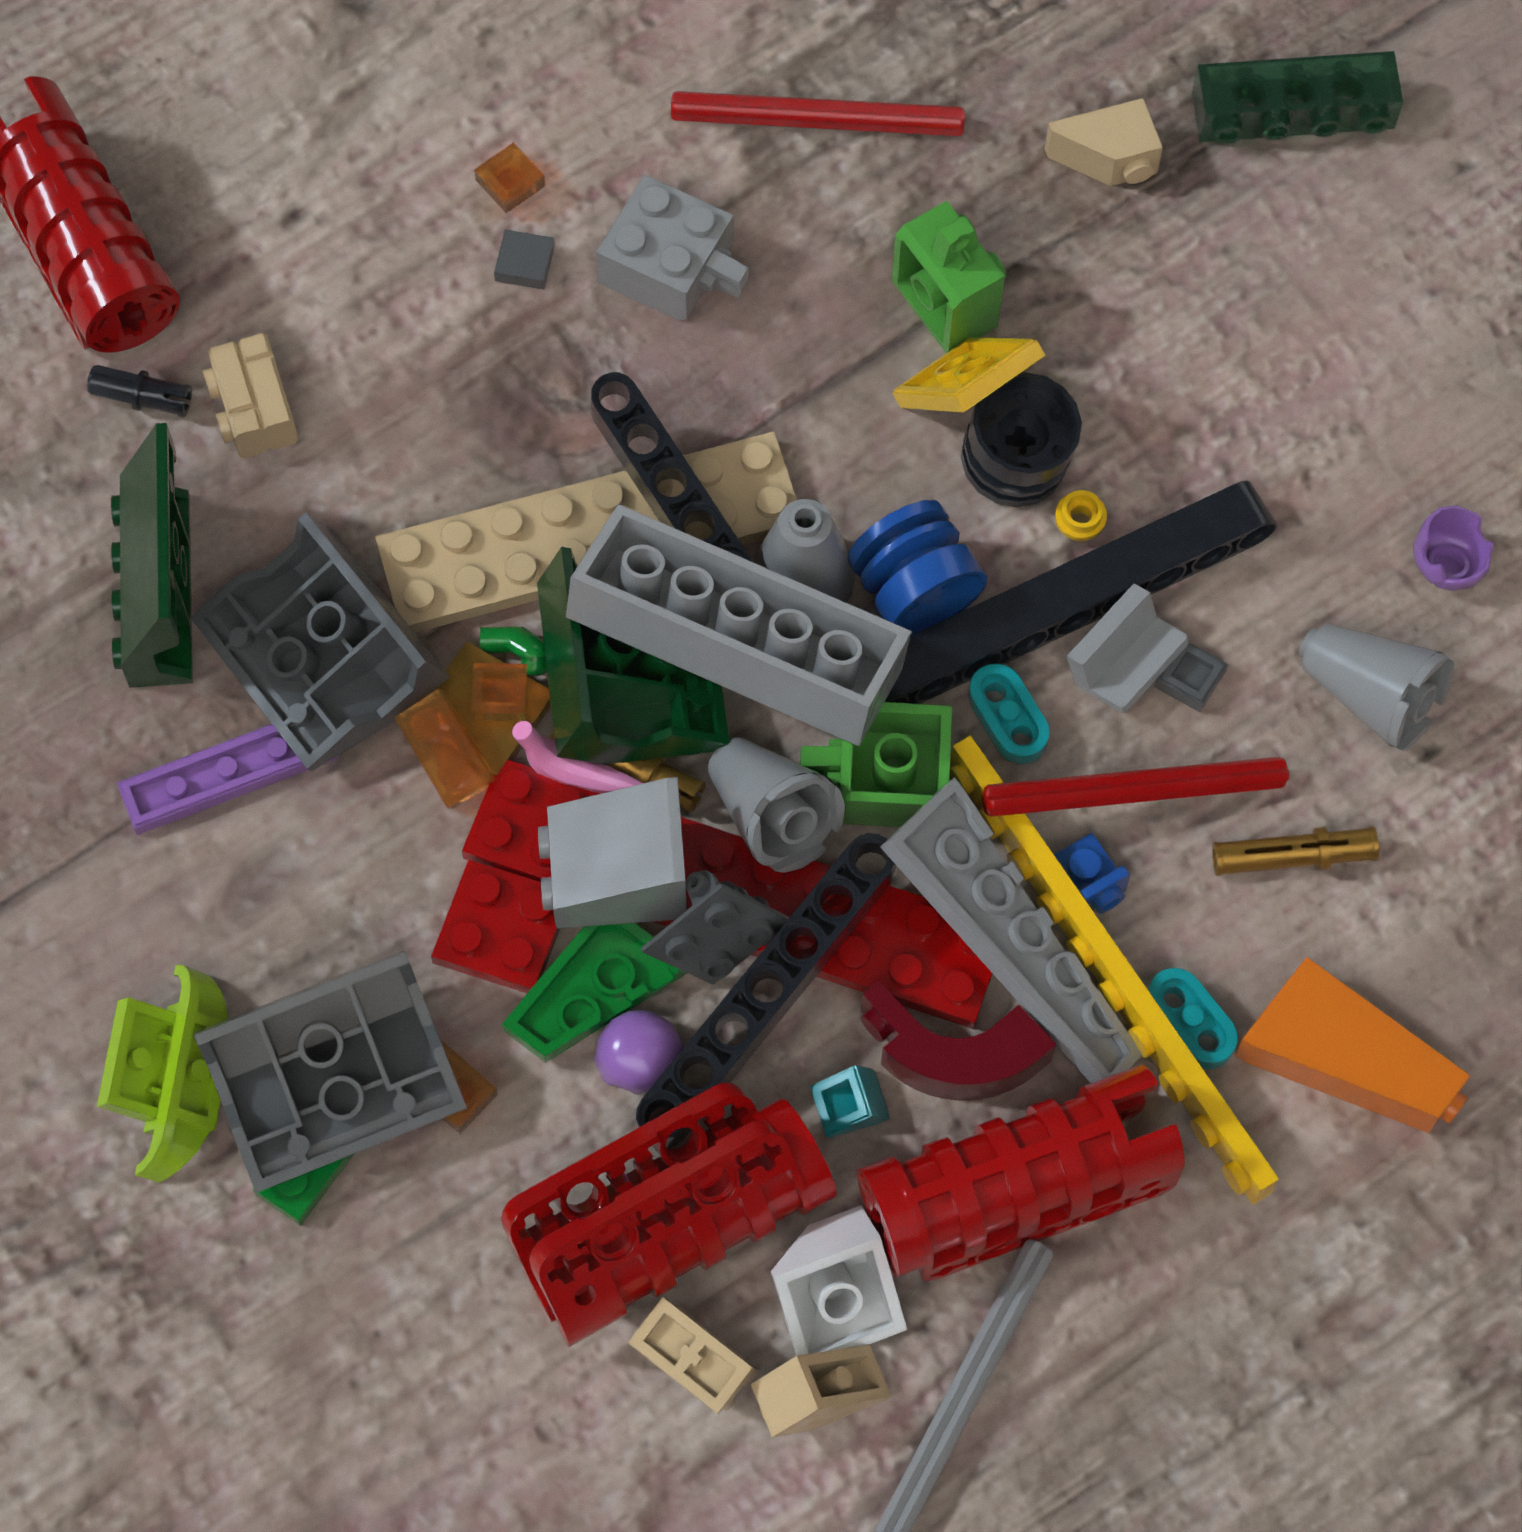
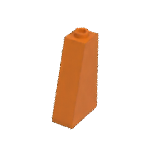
(1353, 1051)

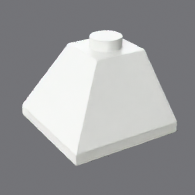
(838, 1286)

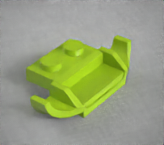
(161, 1075)

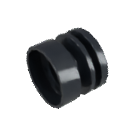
(1037, 420)

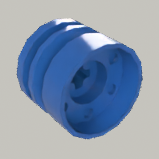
(917, 566)

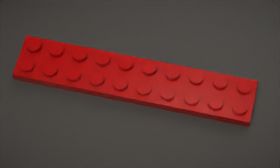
(896, 942)

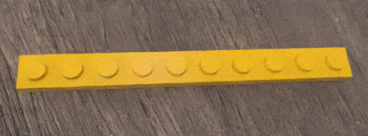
(1120, 985)

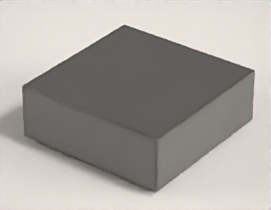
(524, 259)
(1192, 677)

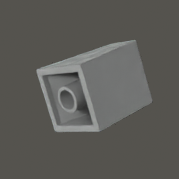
(615, 857)

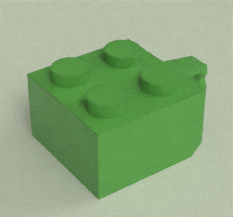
(948, 276)
(894, 767)

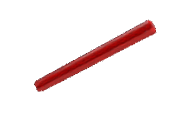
(817, 113)
(1134, 786)

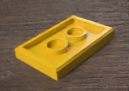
(968, 374)

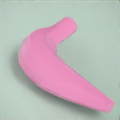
(577, 773)

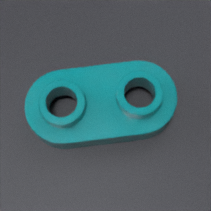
(1010, 716)
(1196, 1017)

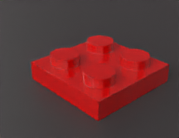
(497, 928)

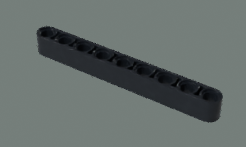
(1081, 591)

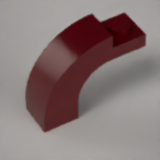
(956, 1067)

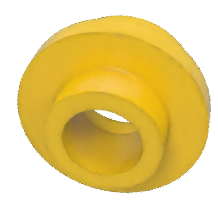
(1085, 503)

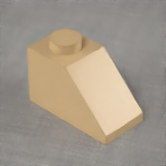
(1107, 144)
(819, 1389)

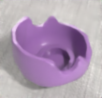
(1452, 549)
(636, 1050)

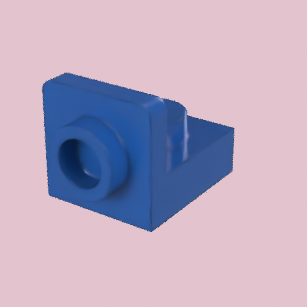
(1094, 873)

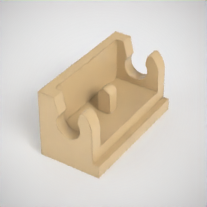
(693, 1355)

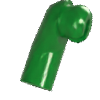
(517, 641)

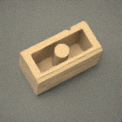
(252, 396)

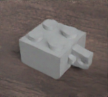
(669, 250)

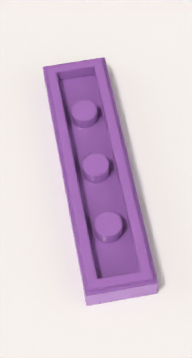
(208, 778)

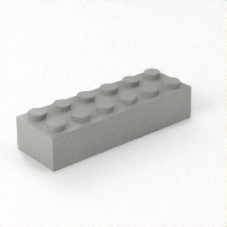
(737, 624)

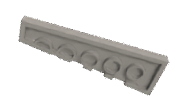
(980, 896)

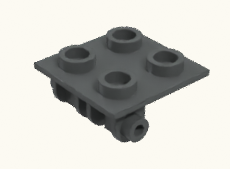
(717, 930)

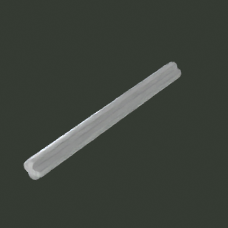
(966, 1388)

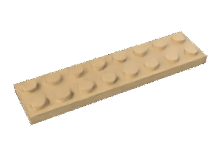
(500, 551)

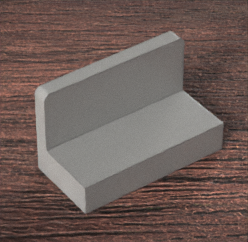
(1125, 651)

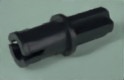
(138, 390)

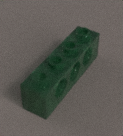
(1316, 81)

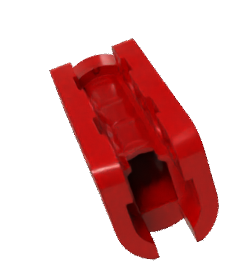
(80, 228)
(1020, 1179)
(667, 1209)

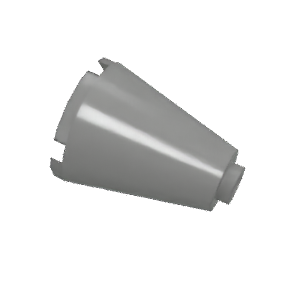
(808, 549)
(1379, 679)
(776, 804)

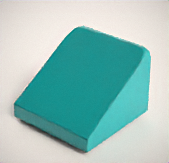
(849, 1101)

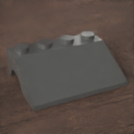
(319, 646)
(330, 1071)

